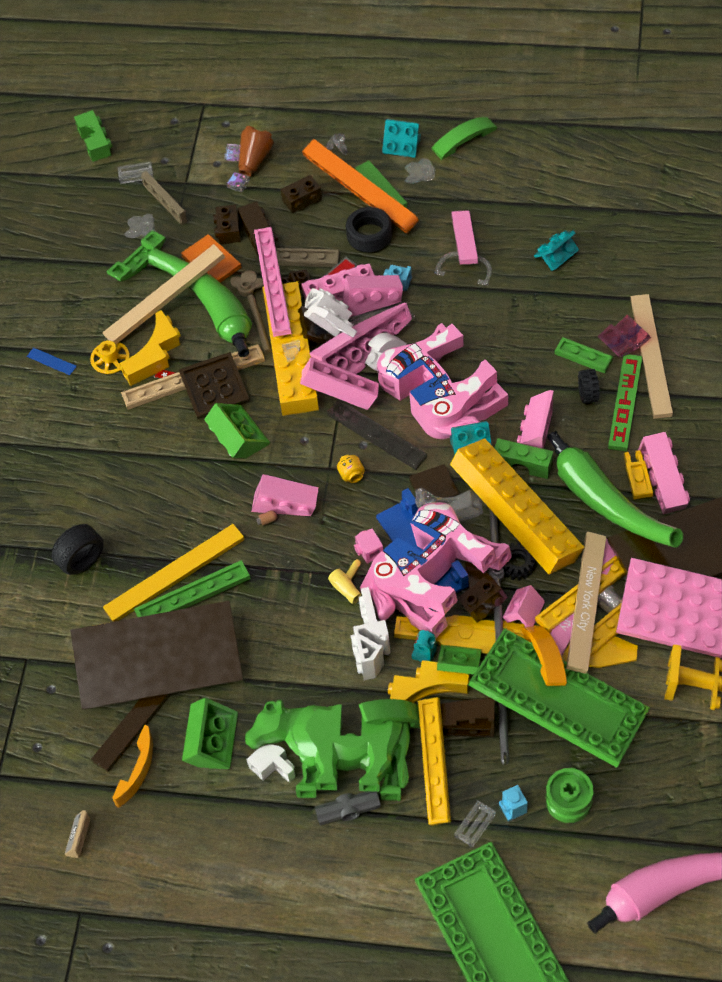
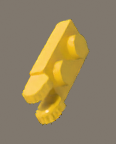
(638, 476)

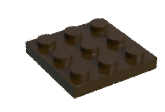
(212, 383)

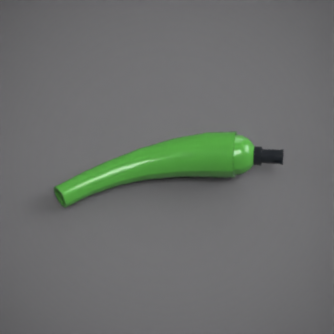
(222, 305)
(595, 489)

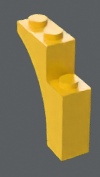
(154, 354)
(428, 682)

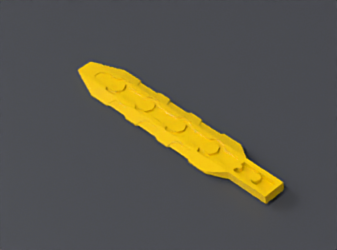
(466, 632)

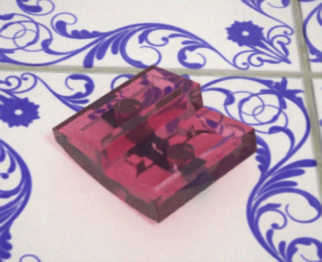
(624, 337)

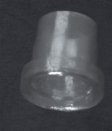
(610, 598)

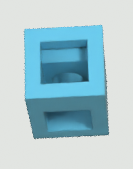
(404, 274)
(513, 803)

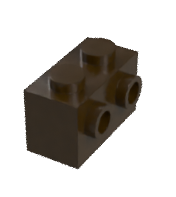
(301, 194)
(227, 224)
(482, 598)

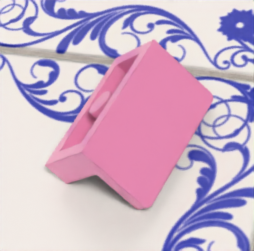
(524, 606)

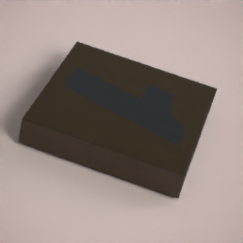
(311, 330)

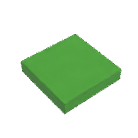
(459, 659)

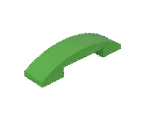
(447, 144)
(138, 259)
(391, 710)

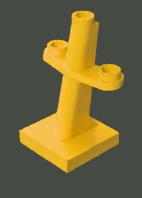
(688, 676)

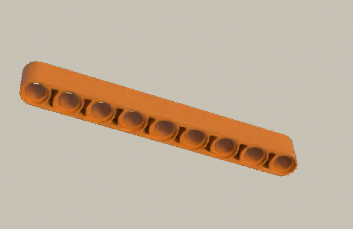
(359, 185)

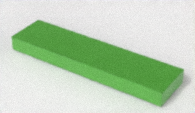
(370, 172)

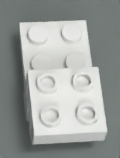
(328, 312)
(370, 639)

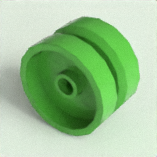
(569, 795)

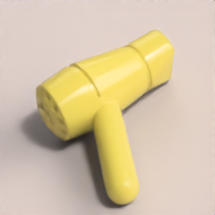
(342, 582)

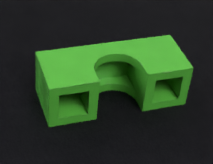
(96, 144)
(535, 459)

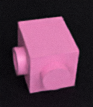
(368, 545)

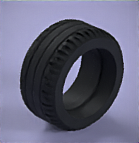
(369, 216)
(77, 549)

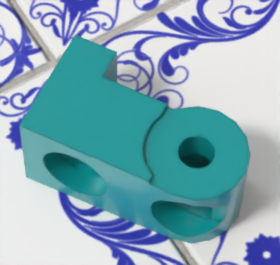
(424, 646)

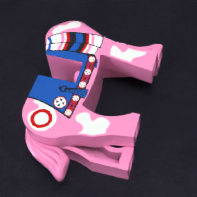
(433, 397)
(407, 576)

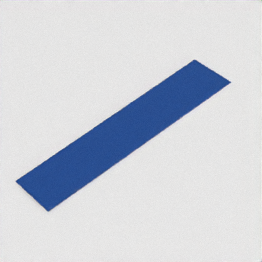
(51, 361)

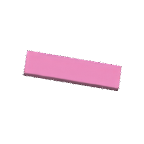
(464, 237)

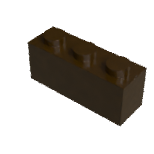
(253, 218)

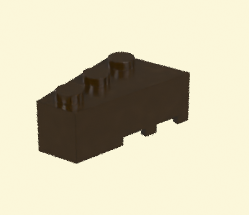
(468, 718)

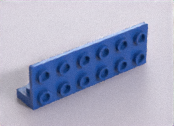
(397, 523)

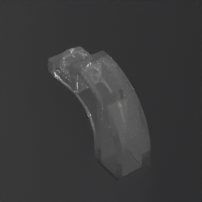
(465, 505)

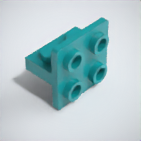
(401, 138)
(558, 249)
(469, 434)

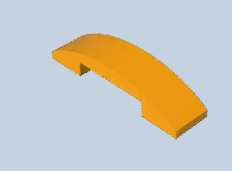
(548, 654)
(125, 789)

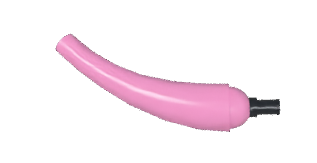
(654, 885)

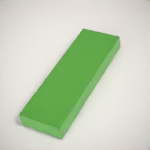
(583, 355)

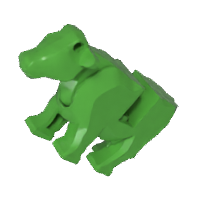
(318, 741)

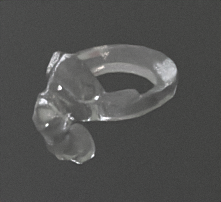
(338, 140)

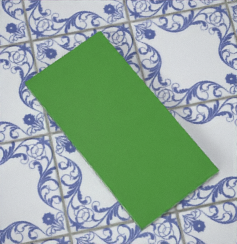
(580, 712)
(488, 921)

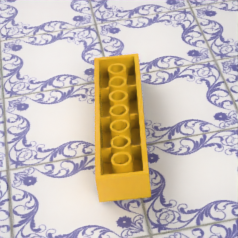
(293, 396)
(517, 506)

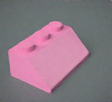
(537, 420)

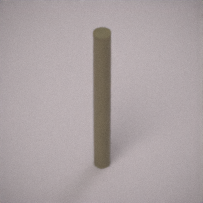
(260, 328)

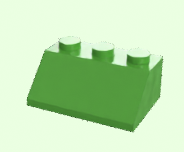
(236, 430)
(210, 735)

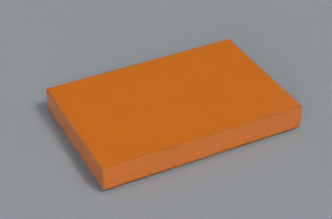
(221, 270)

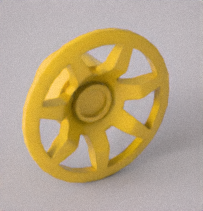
(108, 353)

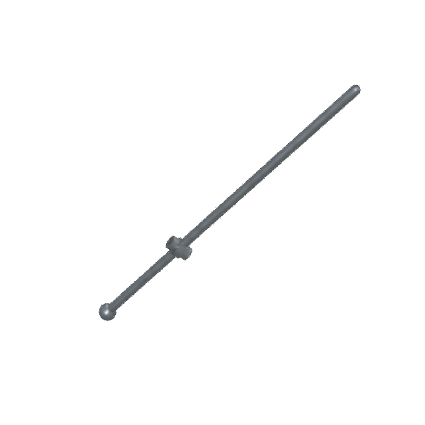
(498, 577)

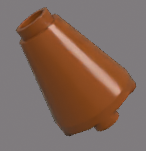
(253, 149)

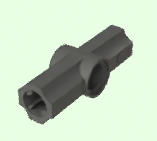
(347, 807)

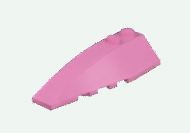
(351, 352)

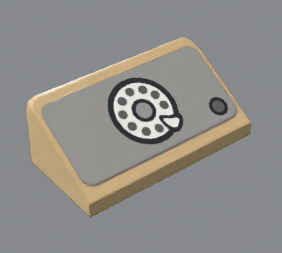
(77, 835)

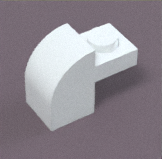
(380, 344)
(271, 758)

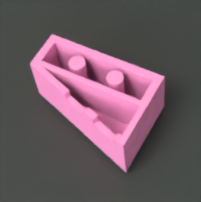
(371, 292)
(284, 497)

